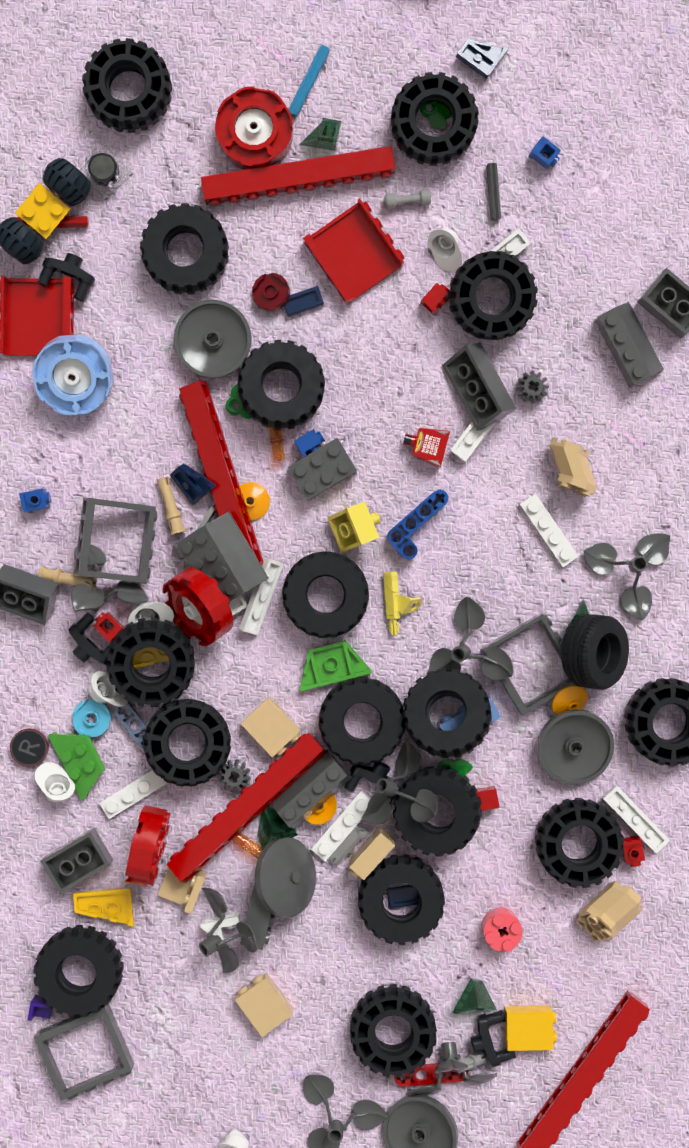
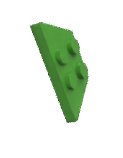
(331, 665)
(79, 760)

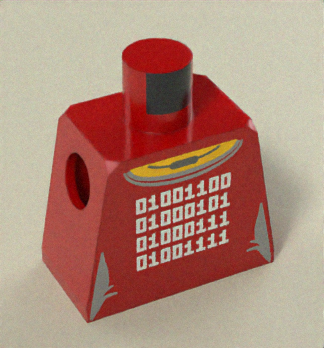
(428, 445)

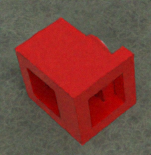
(435, 298)
(100, 625)
(630, 844)

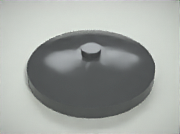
(212, 338)
(575, 746)
(285, 877)
(419, 1123)

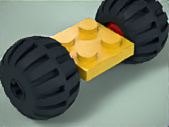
(43, 210)

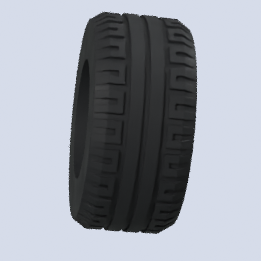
(595, 651)

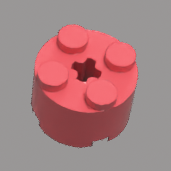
(506, 939)

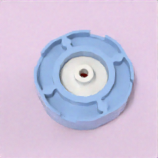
(74, 356)

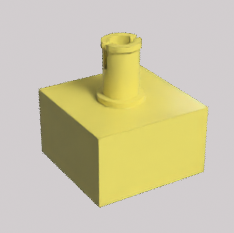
(354, 526)

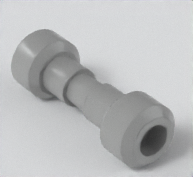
(393, 201)

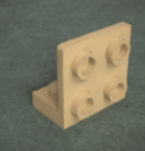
(180, 892)

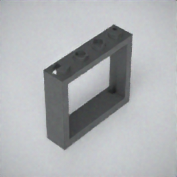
(84, 540)
(555, 640)
(69, 1024)

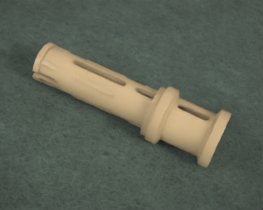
(172, 515)
(65, 578)

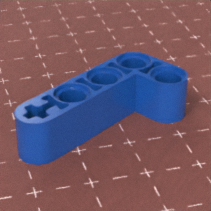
(419, 520)

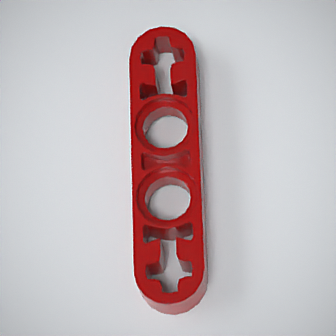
(430, 1078)

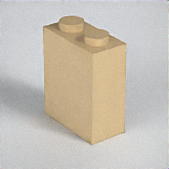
(271, 727)
(371, 853)
(263, 1004)

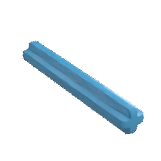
(308, 80)

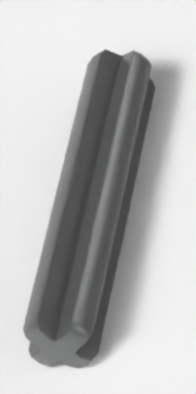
(493, 191)

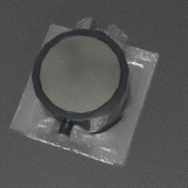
(104, 169)

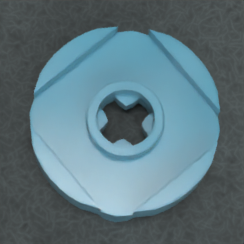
(80, 718)

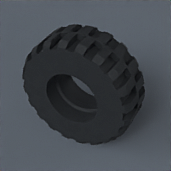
(120, 58)
(443, 91)
(175, 222)
(521, 290)
(281, 356)
(319, 623)
(440, 685)
(141, 687)
(641, 716)
(351, 748)
(204, 766)
(465, 804)
(595, 865)
(411, 925)
(70, 997)
(399, 1057)

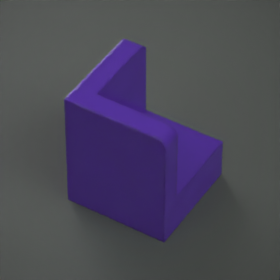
(39, 1008)

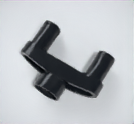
(71, 268)
(86, 647)
(372, 774)
(483, 1041)

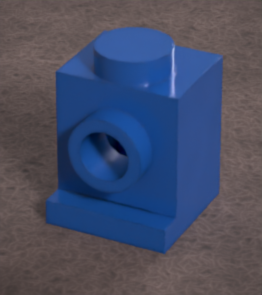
(545, 146)
(309, 442)
(27, 502)

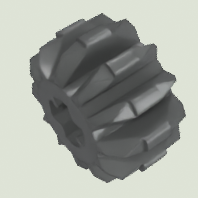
(531, 393)
(240, 779)

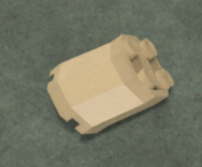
(572, 467)
(609, 911)

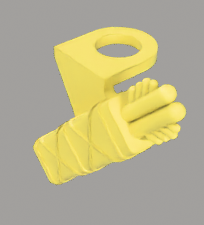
(396, 603)

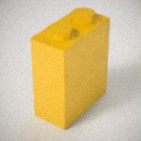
(529, 1028)

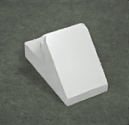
(229, 922)

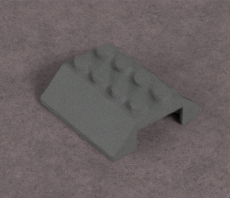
(224, 555)

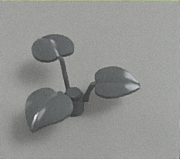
(654, 550)
(92, 599)
(496, 663)
(379, 807)
(215, 943)
(450, 1062)
(366, 1113)

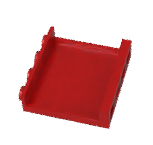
(354, 251)
(34, 314)

